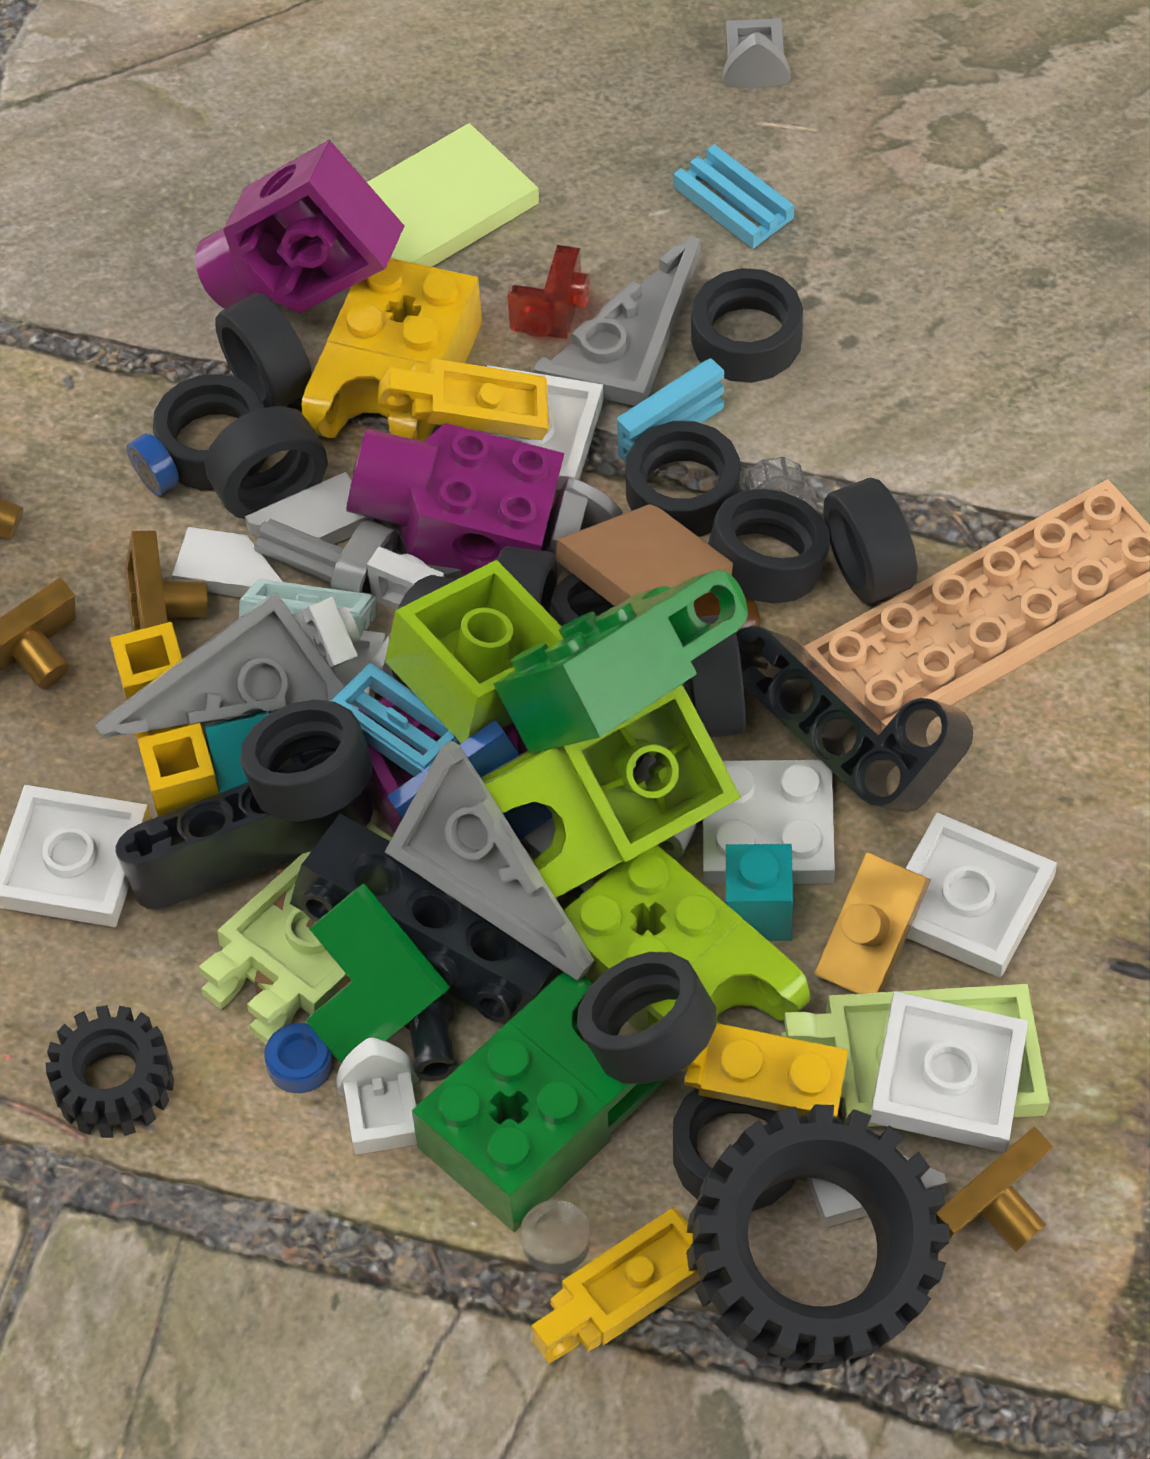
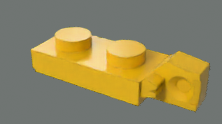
(469, 397)
(768, 1070)
(618, 1288)

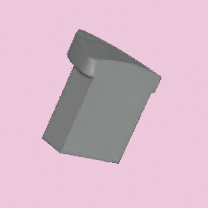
(755, 54)
(574, 510)

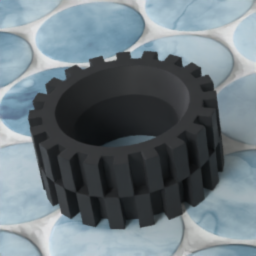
(877, 1178)

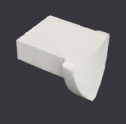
(378, 1096)

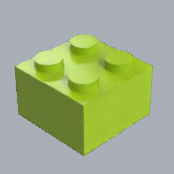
(462, 642)

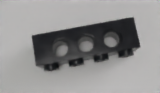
(467, 951)

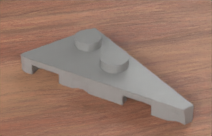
(630, 332)
(244, 669)
(471, 853)

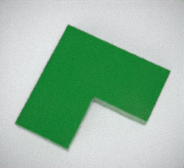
(386, 973)

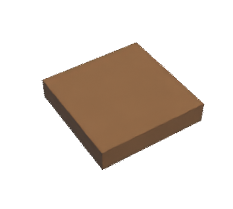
(637, 554)

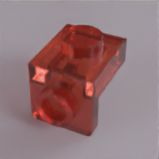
(551, 309)

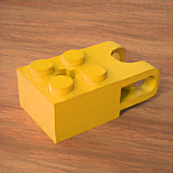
(395, 322)

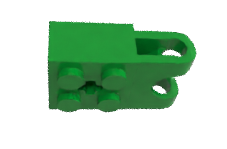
(615, 662)
(526, 1107)

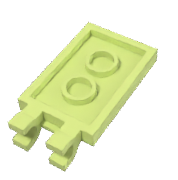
(452, 195)
(281, 949)
(860, 1023)

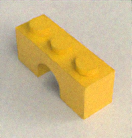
(172, 756)

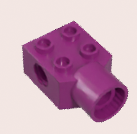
(299, 235)
(456, 493)

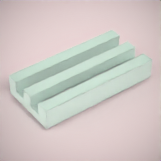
(299, 597)

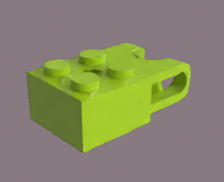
(600, 806)
(664, 908)

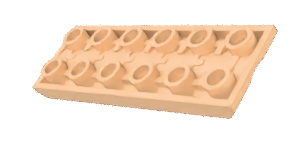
(995, 606)

